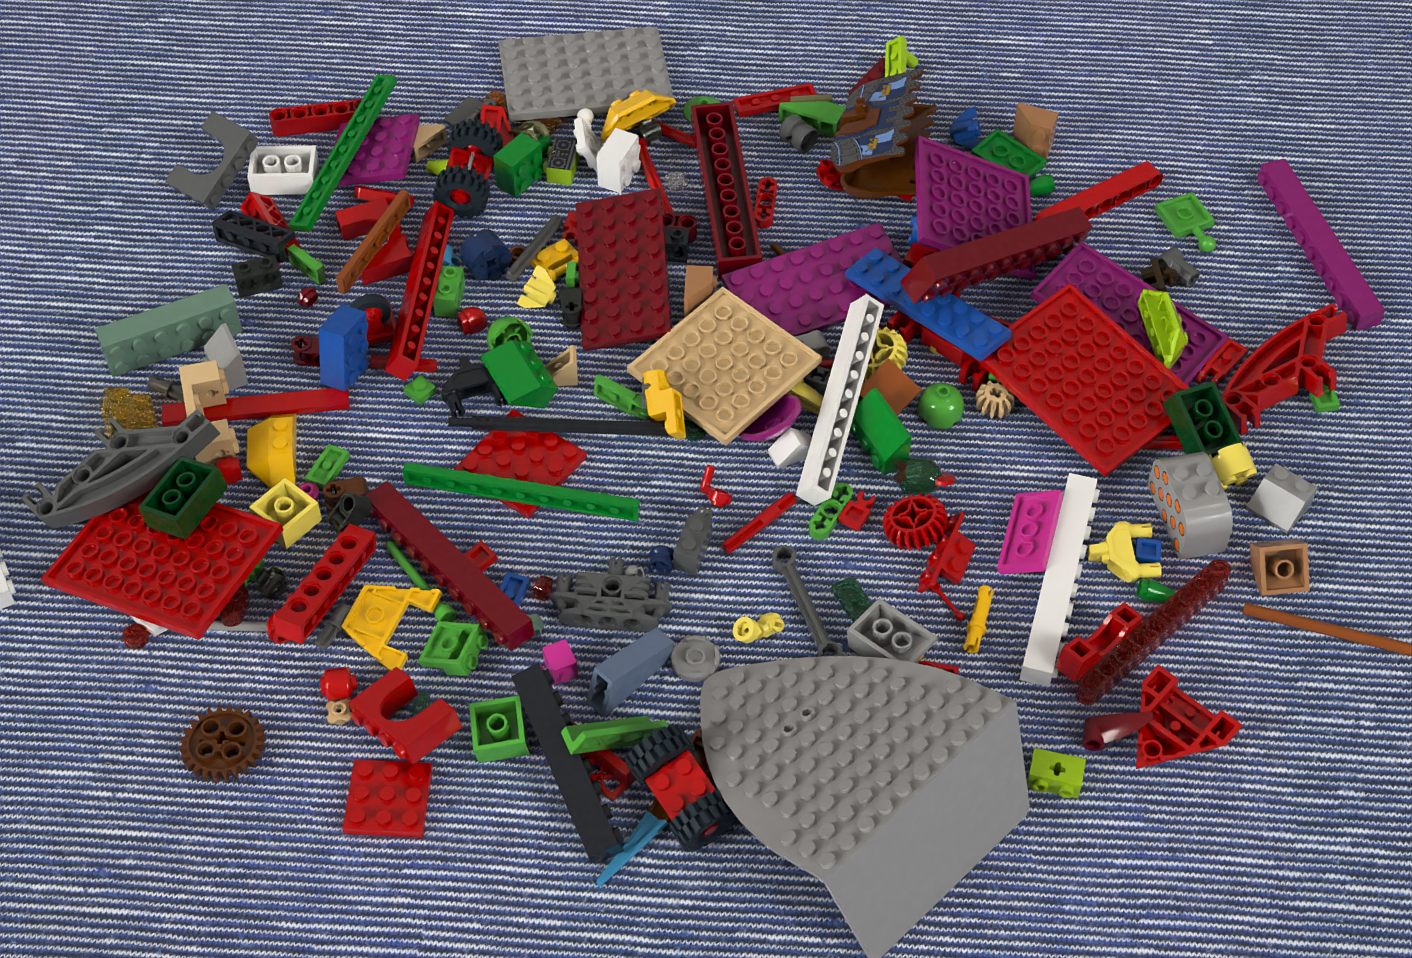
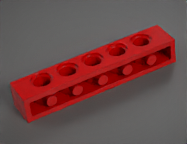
(324, 583)

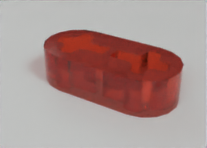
(240, 607)

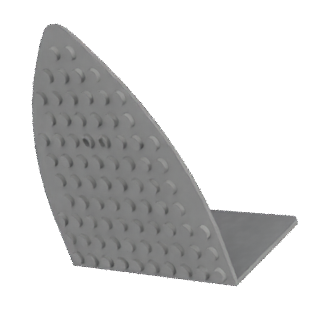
(867, 777)

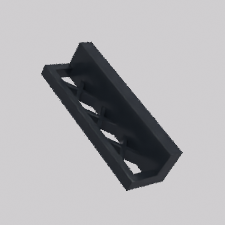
(249, 237)

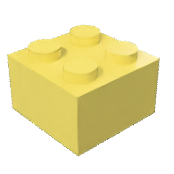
(290, 508)

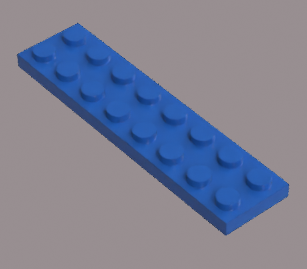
(945, 316)

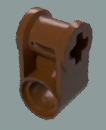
(354, 485)

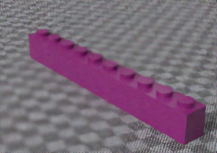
(1320, 245)

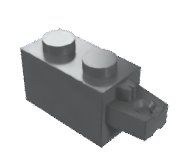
(693, 541)

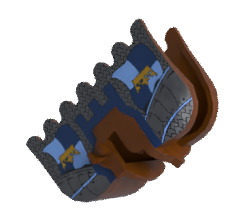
(878, 137)

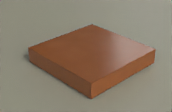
(893, 385)

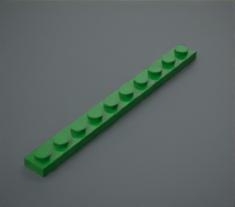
(342, 153)
(521, 491)

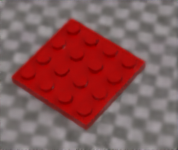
(524, 457)

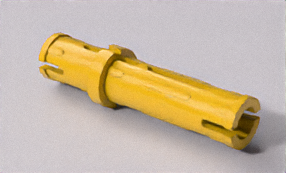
(977, 627)

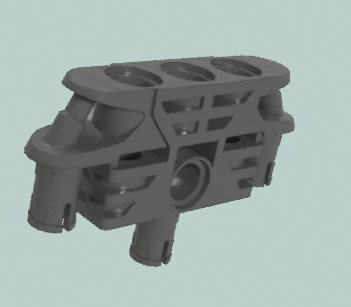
(599, 607)

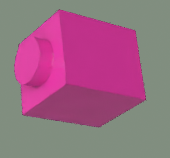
(560, 661)

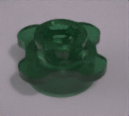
(694, 435)

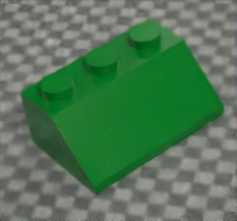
(520, 374)
(880, 432)

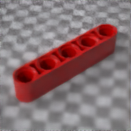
(311, 117)

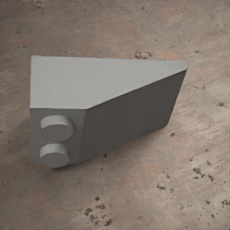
(889, 634)

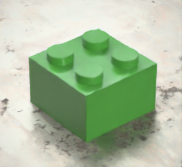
(499, 729)

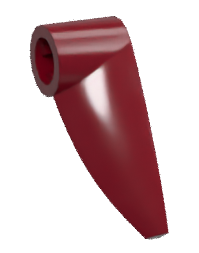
(1107, 728)

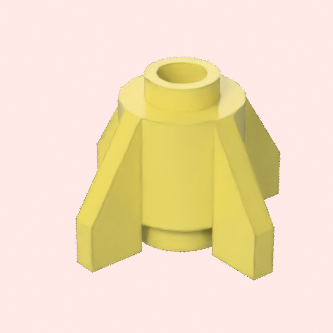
(538, 290)

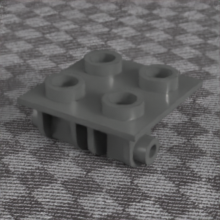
(468, 109)

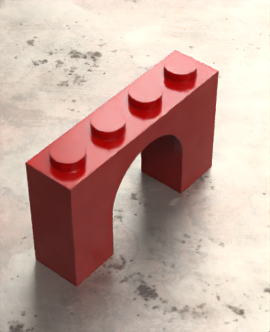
(393, 257)
(408, 738)

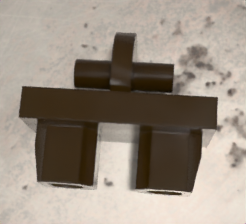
(1153, 273)

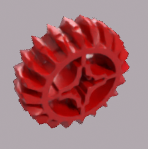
(915, 521)

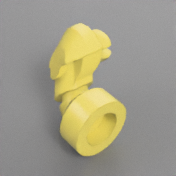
(748, 630)

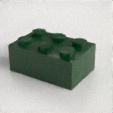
(1201, 419)
(183, 497)

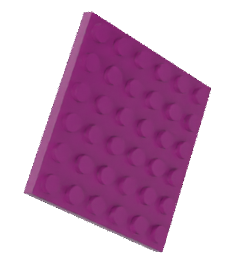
(966, 198)

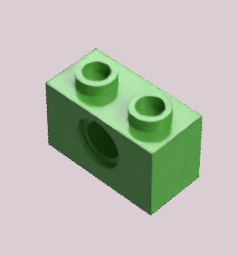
(449, 291)

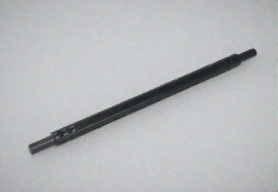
(562, 425)

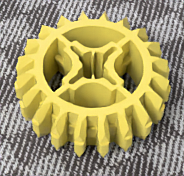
(887, 345)

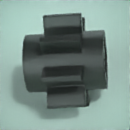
(649, 131)
(272, 581)

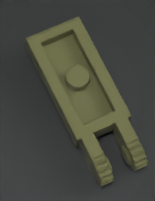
(531, 129)

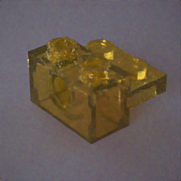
(128, 409)

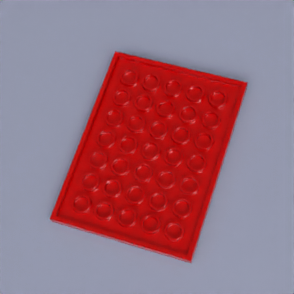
(1086, 379)
(159, 575)

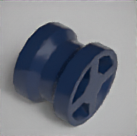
(661, 560)

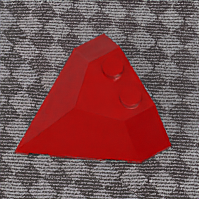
(1179, 723)

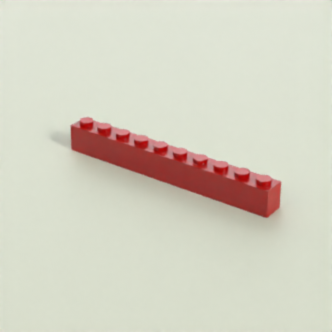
(419, 291)

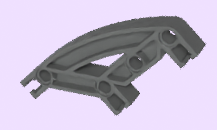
(122, 471)

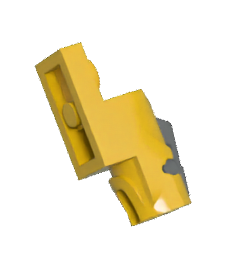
(663, 402)

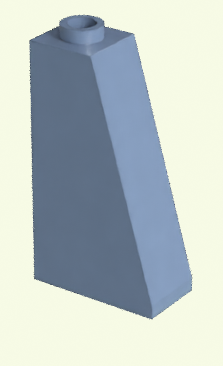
(627, 670)

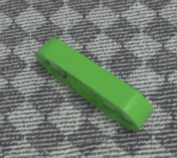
(830, 521)

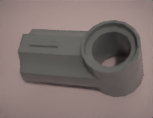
(1174, 259)

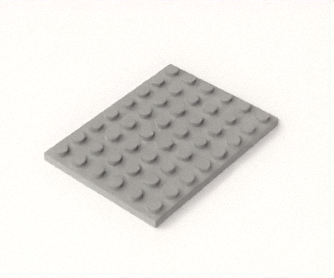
(580, 71)

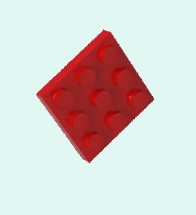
(388, 798)

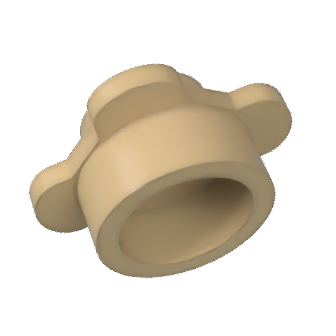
(338, 717)

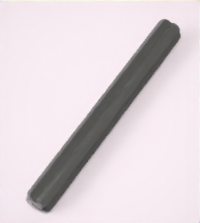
(534, 248)

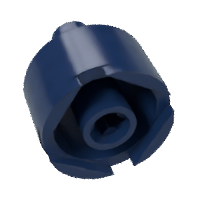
(485, 255)

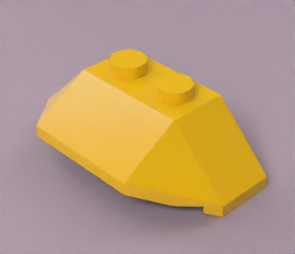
(637, 108)
(273, 449)

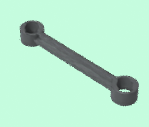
(803, 600)

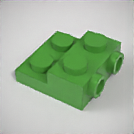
(454, 647)

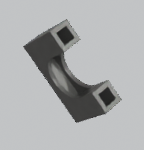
(211, 187)

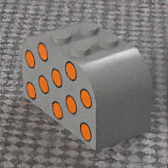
(1191, 504)

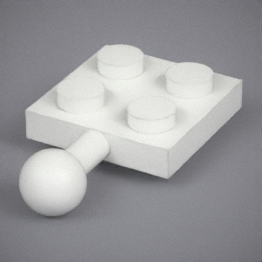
(587, 141)

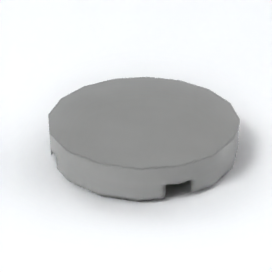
(695, 658)

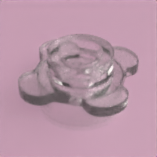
(676, 181)

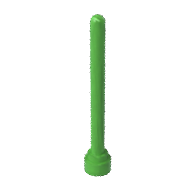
(443, 611)

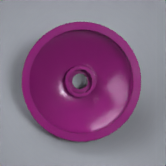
(774, 420)

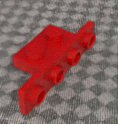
(949, 557)

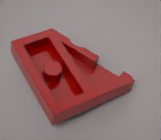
(497, 118)

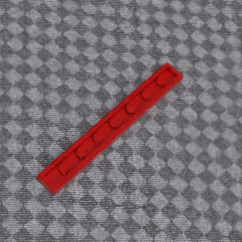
(264, 406)

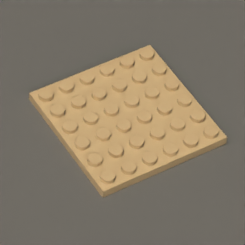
(727, 364)

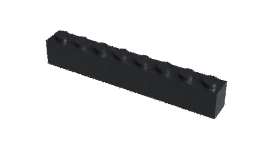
(570, 771)

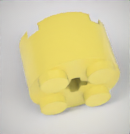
(1233, 465)

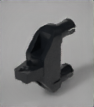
(467, 383)

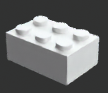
(282, 169)

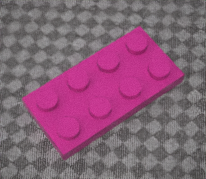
(1030, 532)

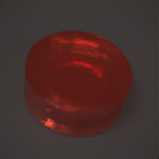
(543, 588)
(135, 636)

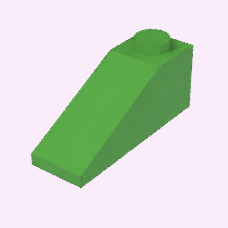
(820, 115)

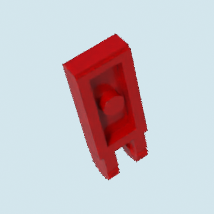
(1223, 361)

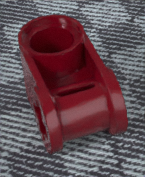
(309, 351)

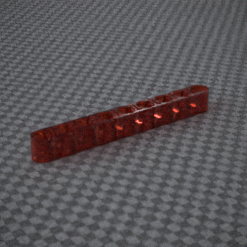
(1164, 621)

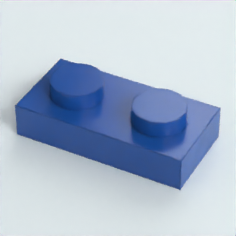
(515, 587)

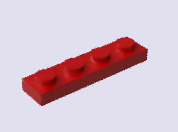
(769, 100)

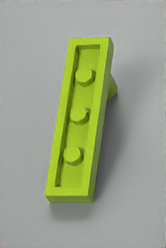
(898, 57)

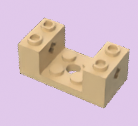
(204, 387)

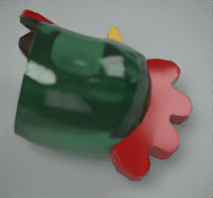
(921, 476)

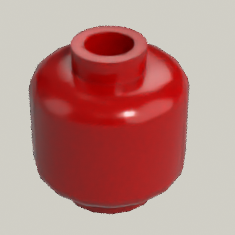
(338, 684)

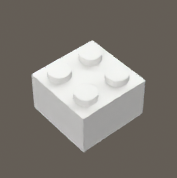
(618, 160)

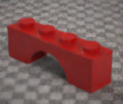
(1082, 654)

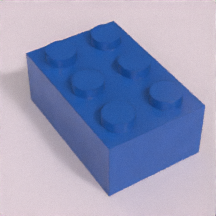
(343, 347)

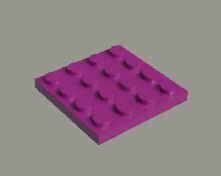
(383, 152)

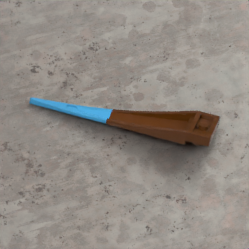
(653, 820)

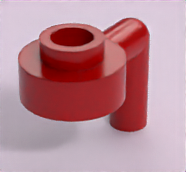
(718, 496)

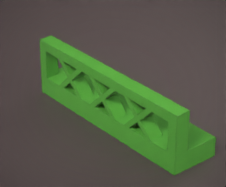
(609, 734)

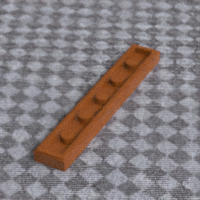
(373, 242)

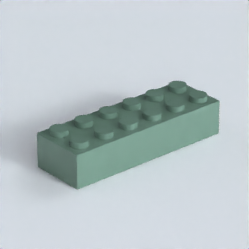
(167, 330)

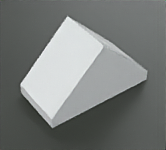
(790, 448)

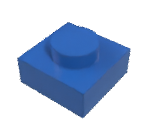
(1147, 550)

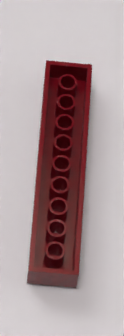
(725, 187)
(996, 255)

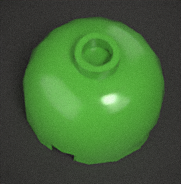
(508, 329)
(941, 405)

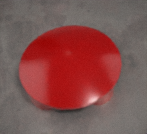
(829, 175)

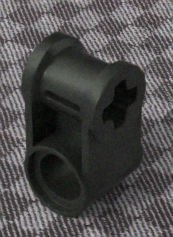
(571, 307)
(349, 510)

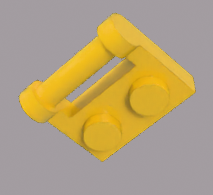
(556, 256)

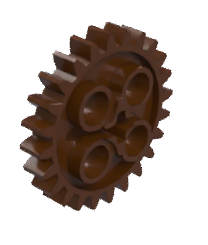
(222, 744)

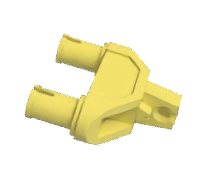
(1119, 553)

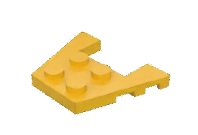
(378, 615)

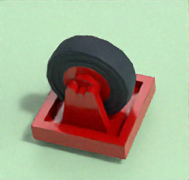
(379, 317)

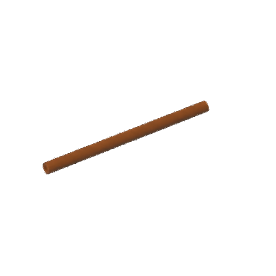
(1327, 629)

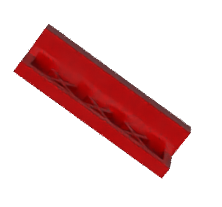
(255, 207)
(614, 768)

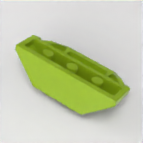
(1162, 326)

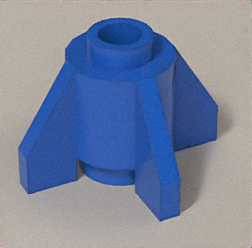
(966, 129)

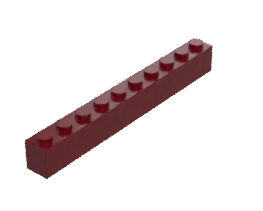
(450, 567)

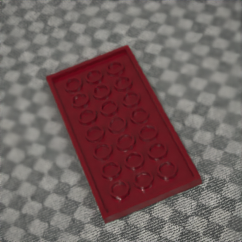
(623, 269)

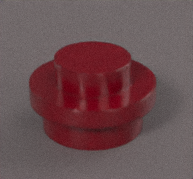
(307, 297)

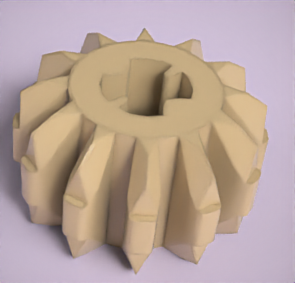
(994, 399)

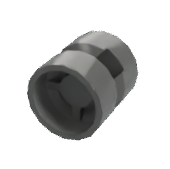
(799, 134)

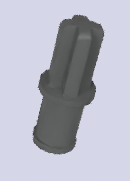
(168, 388)
(332, 626)

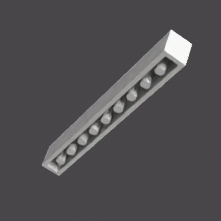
(840, 401)
(1058, 580)

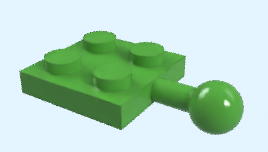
(1187, 216)

